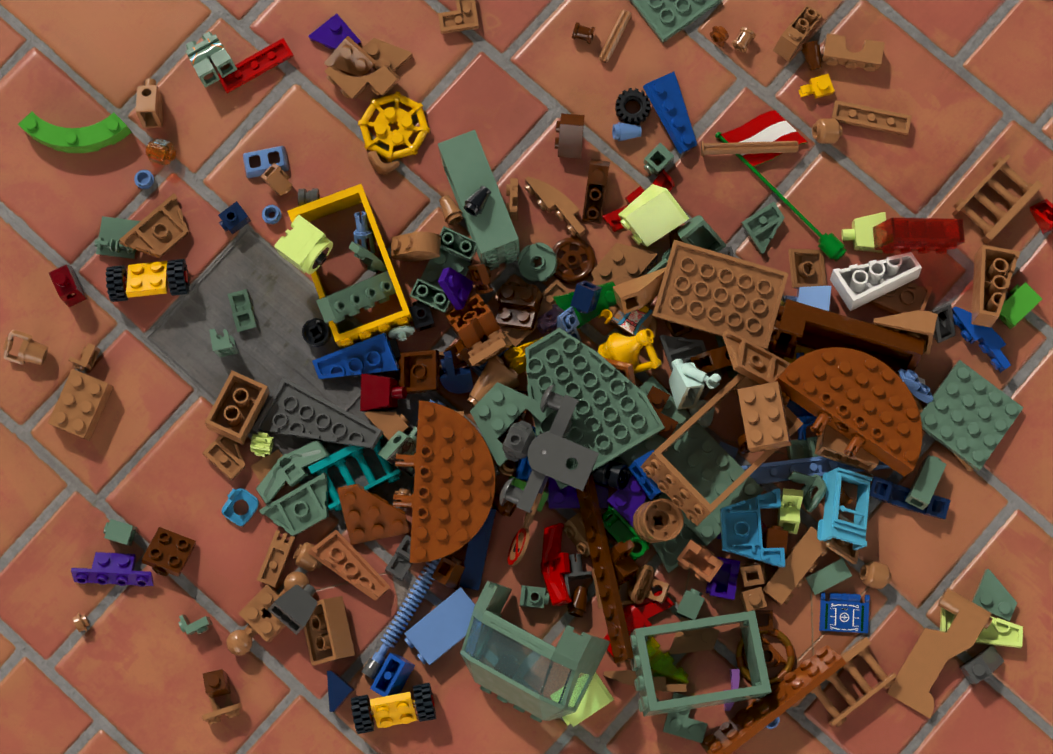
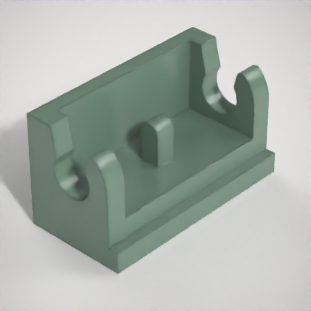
(223, 345)

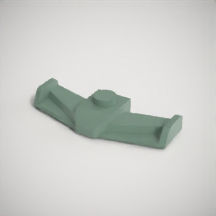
(290, 469)

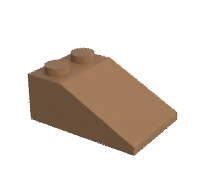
(914, 323)

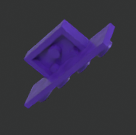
(113, 569)

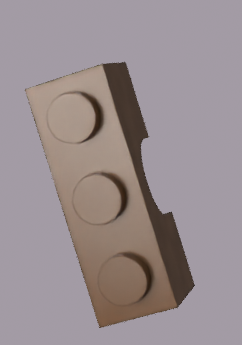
(836, 53)

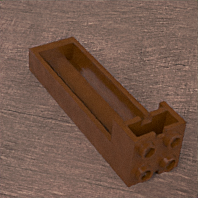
(824, 329)

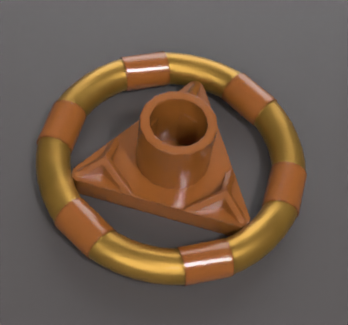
(771, 656)

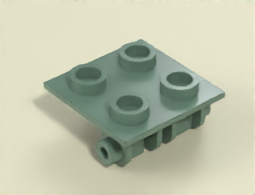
(110, 232)

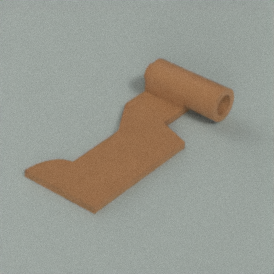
(935, 649)

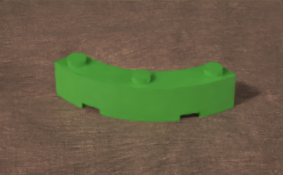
(76, 139)

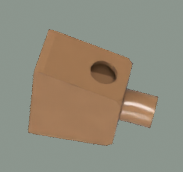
(149, 104)

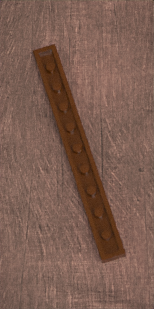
(604, 573)

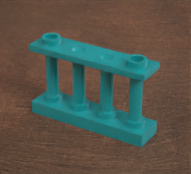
(339, 460)

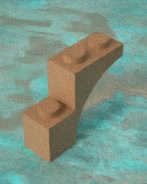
(352, 86)

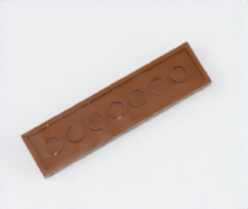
(767, 709)

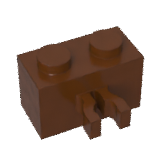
(570, 135)

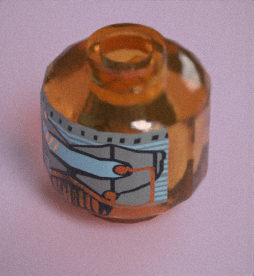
(161, 151)

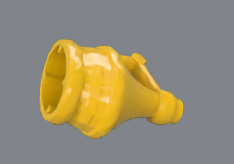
(627, 349)

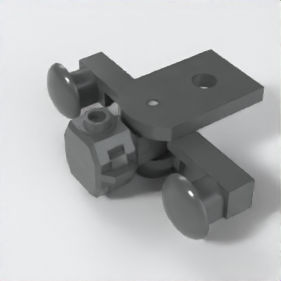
(546, 453)

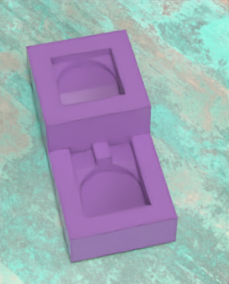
(734, 677)

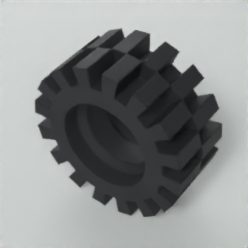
(630, 95)

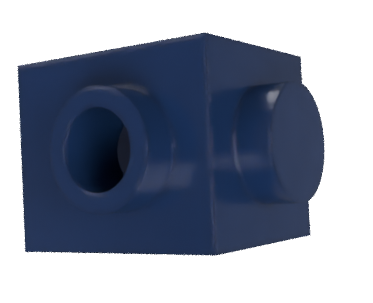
(233, 218)
(585, 297)

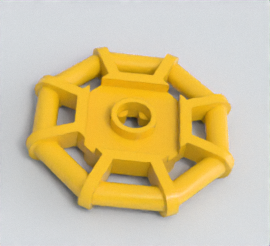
(390, 116)

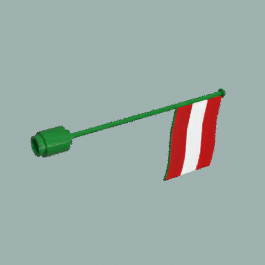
(770, 128)

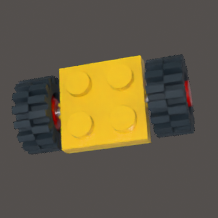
(147, 279)
(393, 709)

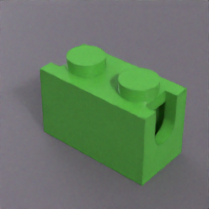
(1018, 304)

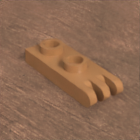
(275, 559)

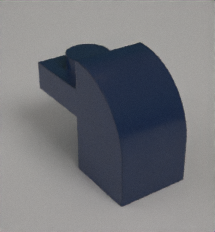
(455, 380)

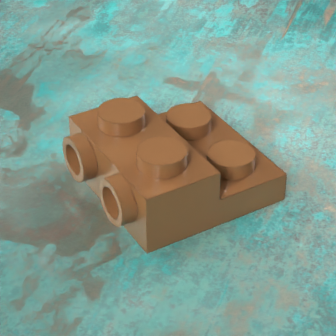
(484, 351)

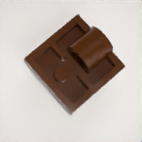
(168, 552)

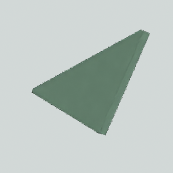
(671, 16)

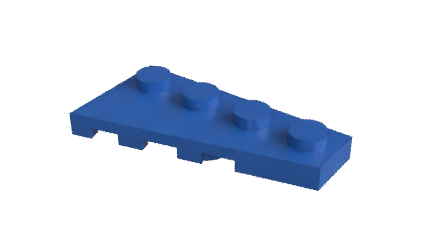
(361, 358)

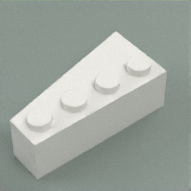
(876, 278)

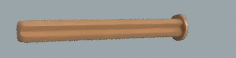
(749, 147)

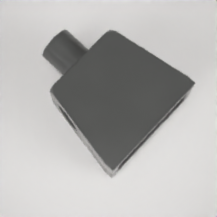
(295, 607)

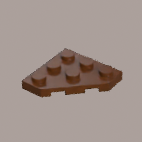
(369, 515)

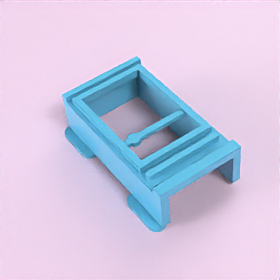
(830, 525)

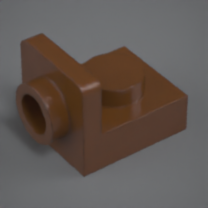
(459, 353)

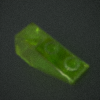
(662, 663)

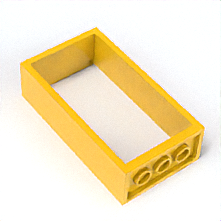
(332, 204)

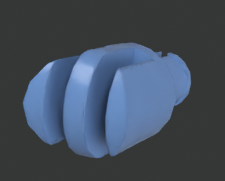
(363, 231)

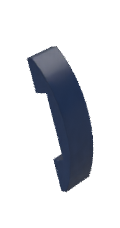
(896, 495)

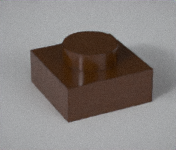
(764, 620)

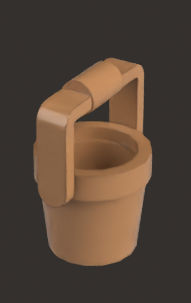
(29, 351)

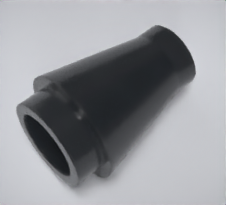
(475, 204)

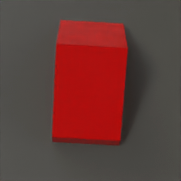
(1043, 215)

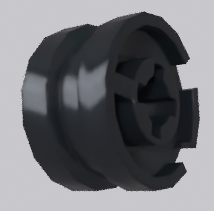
(320, 339)

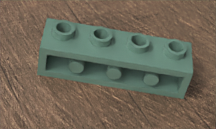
(355, 297)

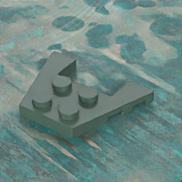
(499, 411)

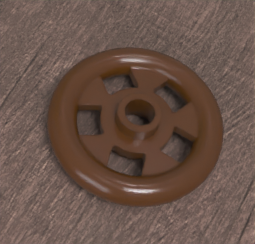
(587, 267)

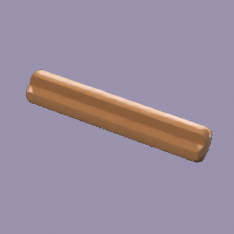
(615, 36)

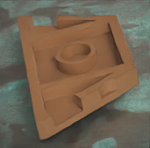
(158, 230)
(622, 264)
(753, 360)

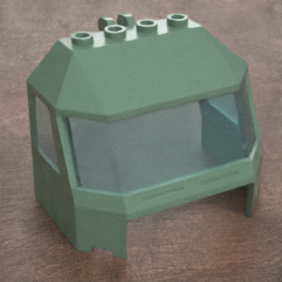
(524, 667)

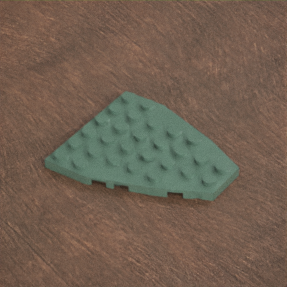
(611, 408)

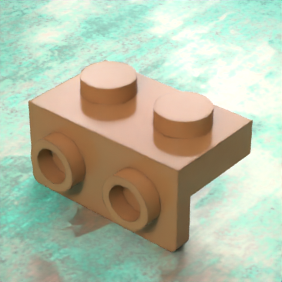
(575, 530)

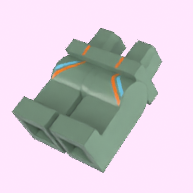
(206, 53)

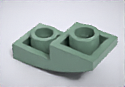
(373, 262)

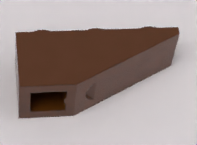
(595, 191)

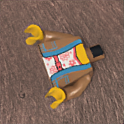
(631, 322)

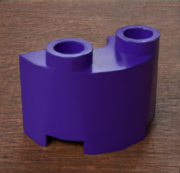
(725, 580)

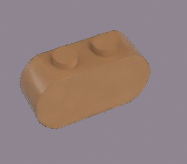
(416, 246)

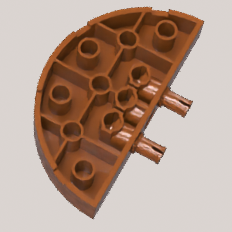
(859, 401)
(450, 483)

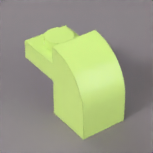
(789, 511)

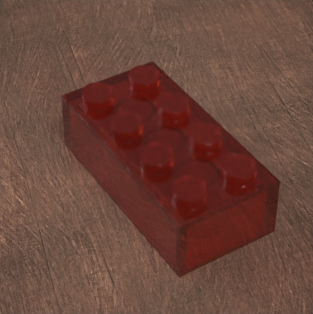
(918, 235)

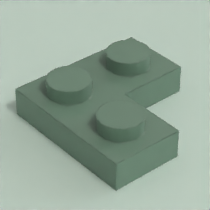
(680, 725)

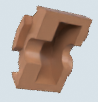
(700, 560)

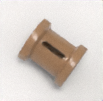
(743, 39)

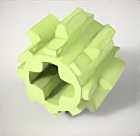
(261, 444)

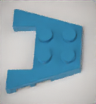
(742, 529)

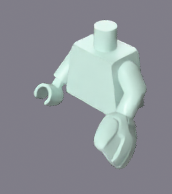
(687, 385)

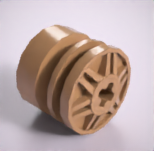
(668, 521)

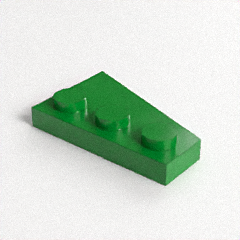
(605, 300)

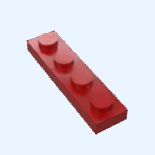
(257, 65)

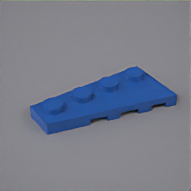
(671, 109)

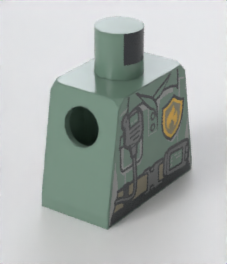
(400, 444)

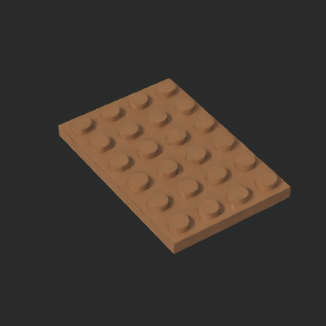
(720, 293)

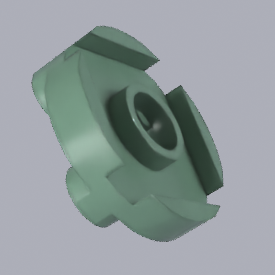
(527, 266)

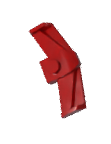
(613, 219)
(555, 565)
(638, 614)

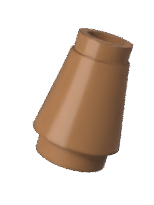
(450, 210)

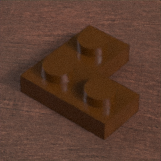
(658, 400)

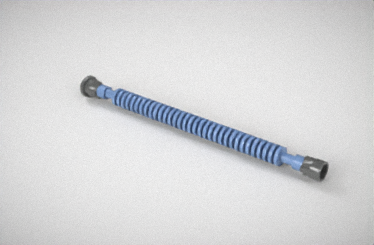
(375, 663)

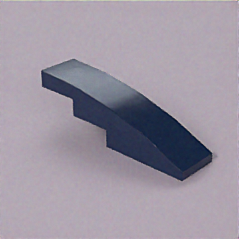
(477, 554)

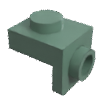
(199, 626)

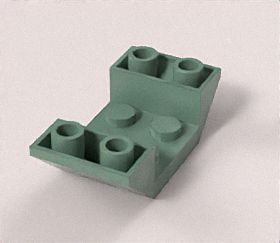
(456, 252)

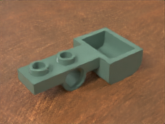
(697, 233)

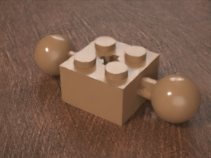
(240, 641)

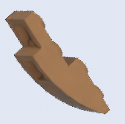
(550, 199)

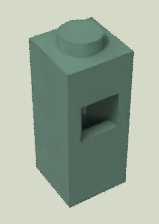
(925, 482)

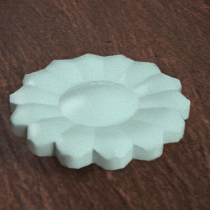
(401, 332)

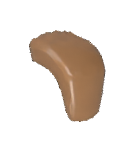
(379, 166)

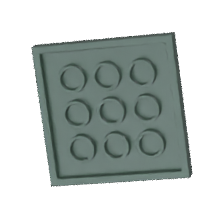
(969, 415)

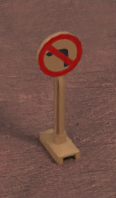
(521, 539)

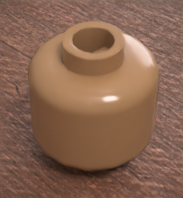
(827, 131)
(305, 560)
(875, 575)

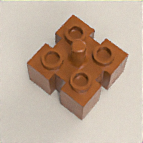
(473, 321)

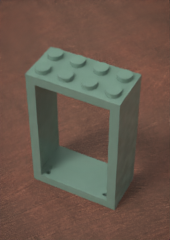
(467, 172)
(754, 653)

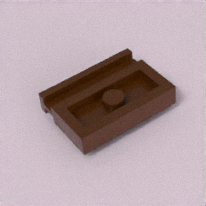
(480, 276)

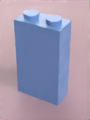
(441, 627)

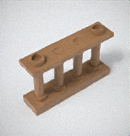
(1015, 203)
(860, 648)

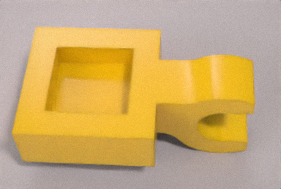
(819, 86)

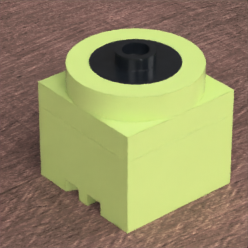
(304, 246)

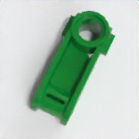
(622, 531)

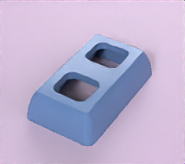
(258, 171)

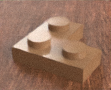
(463, 19)

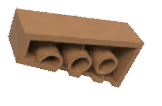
(990, 282)

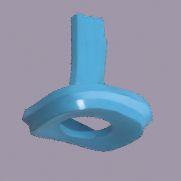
(233, 497)

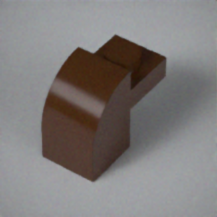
(622, 562)

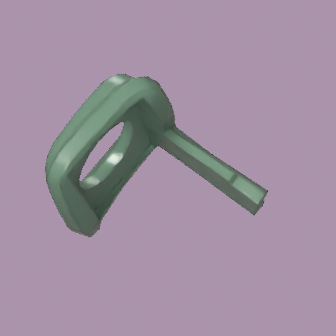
(810, 483)

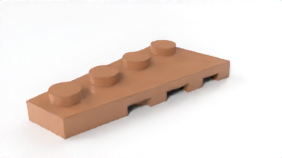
(904, 299)
(345, 561)

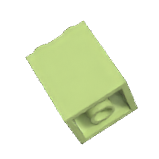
(652, 215)
(594, 699)

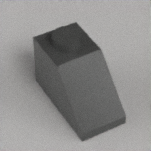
(981, 665)

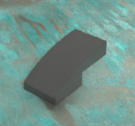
(400, 561)

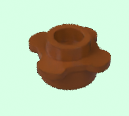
(719, 35)

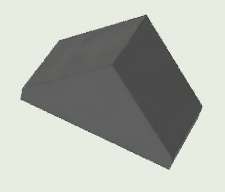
(945, 323)

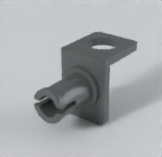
(576, 571)

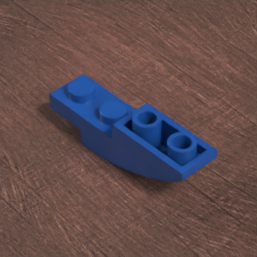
(988, 339)

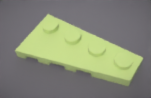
(998, 633)

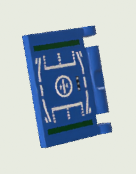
(844, 613)

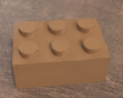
(80, 404)
(237, 407)
(764, 417)

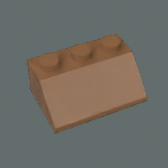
(328, 632)

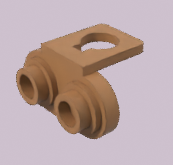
(643, 586)
(229, 710)

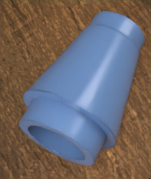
(625, 131)

